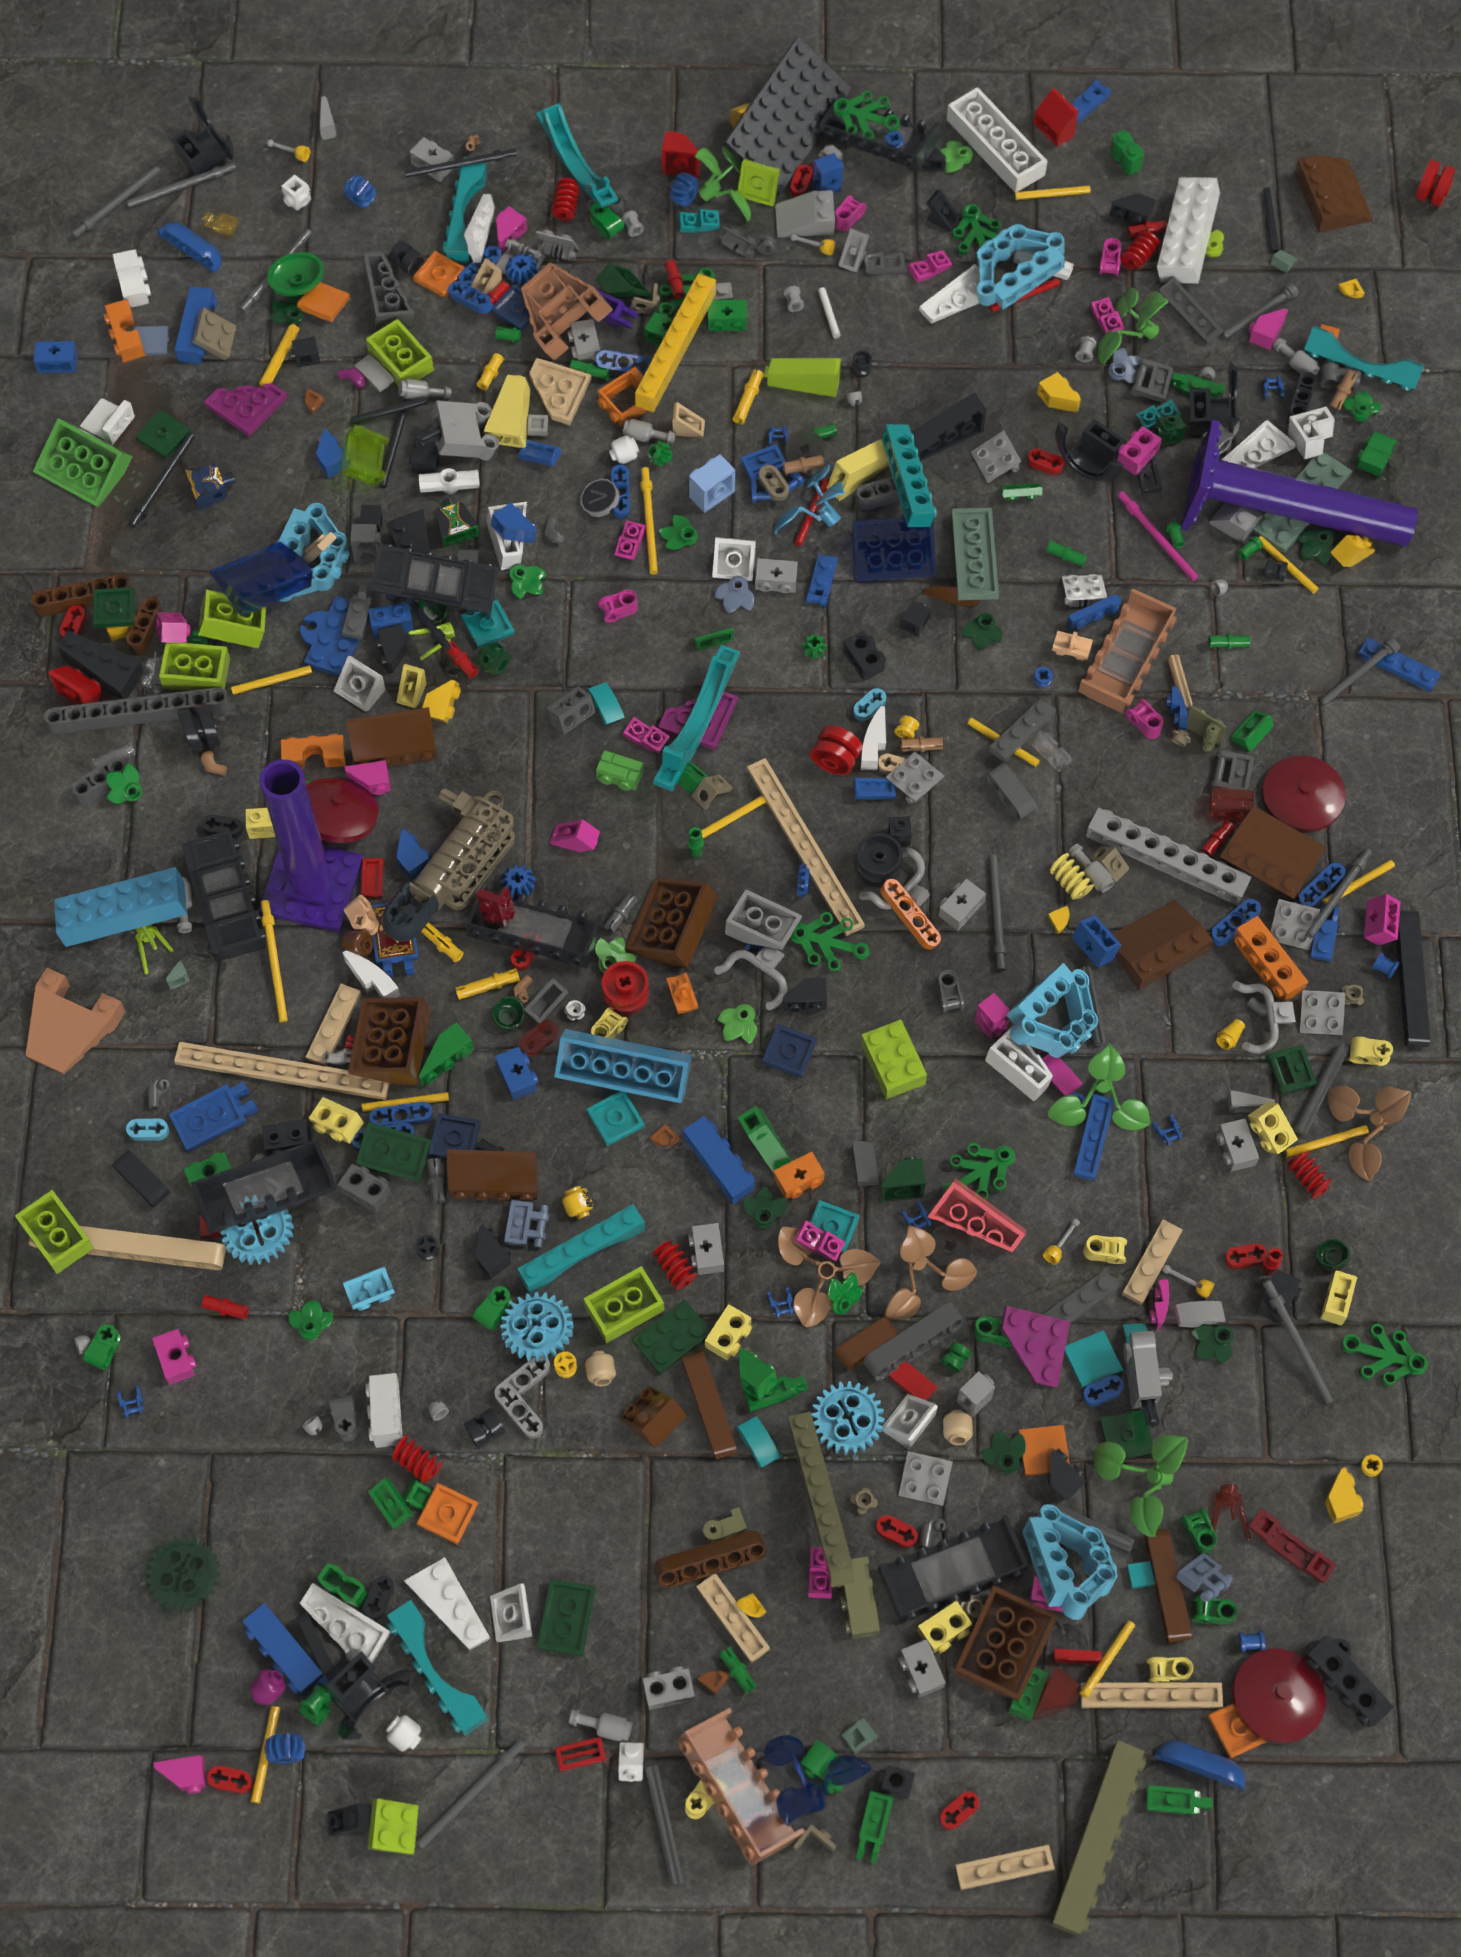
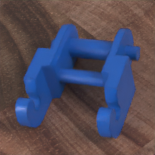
(1280, 387)
(772, 436)
(1162, 1133)
(910, 1221)
(773, 1304)
(123, 1404)

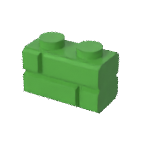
(619, 771)

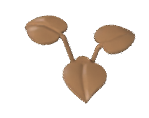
(1391, 1108)
(914, 1250)
(809, 1304)

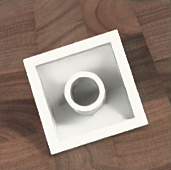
(734, 558)
(359, 684)
(909, 1420)
(511, 1614)

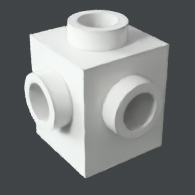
(296, 193)

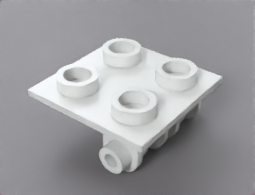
(1083, 589)

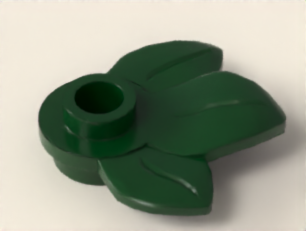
(287, 312)
(1314, 546)
(982, 634)
(765, 1206)
(1211, 1345)
(1005, 1449)

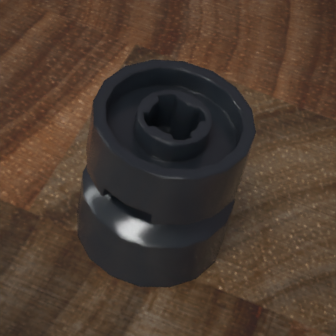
(406, 257)
(484, 1428)

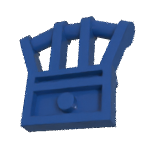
(768, 456)

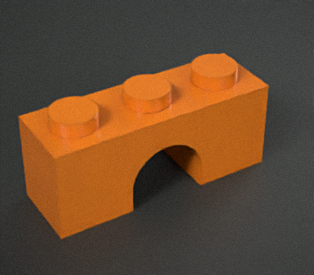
(128, 342)
(329, 747)

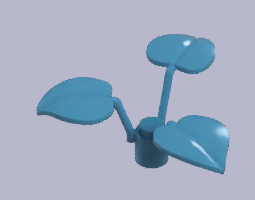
(826, 511)

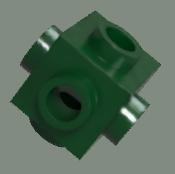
(1170, 429)
(493, 658)

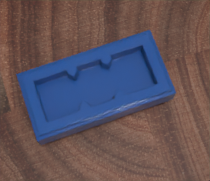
(540, 453)
(873, 789)

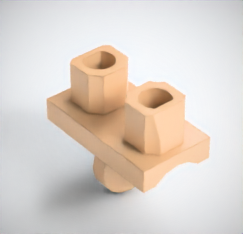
(1072, 645)

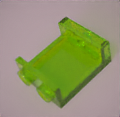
(364, 455)

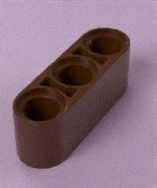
(143, 634)
(858, 1347)

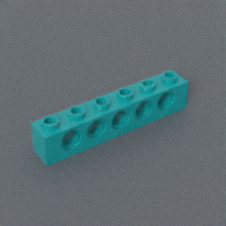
(908, 475)

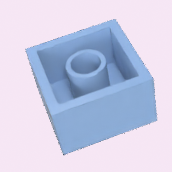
(711, 483)

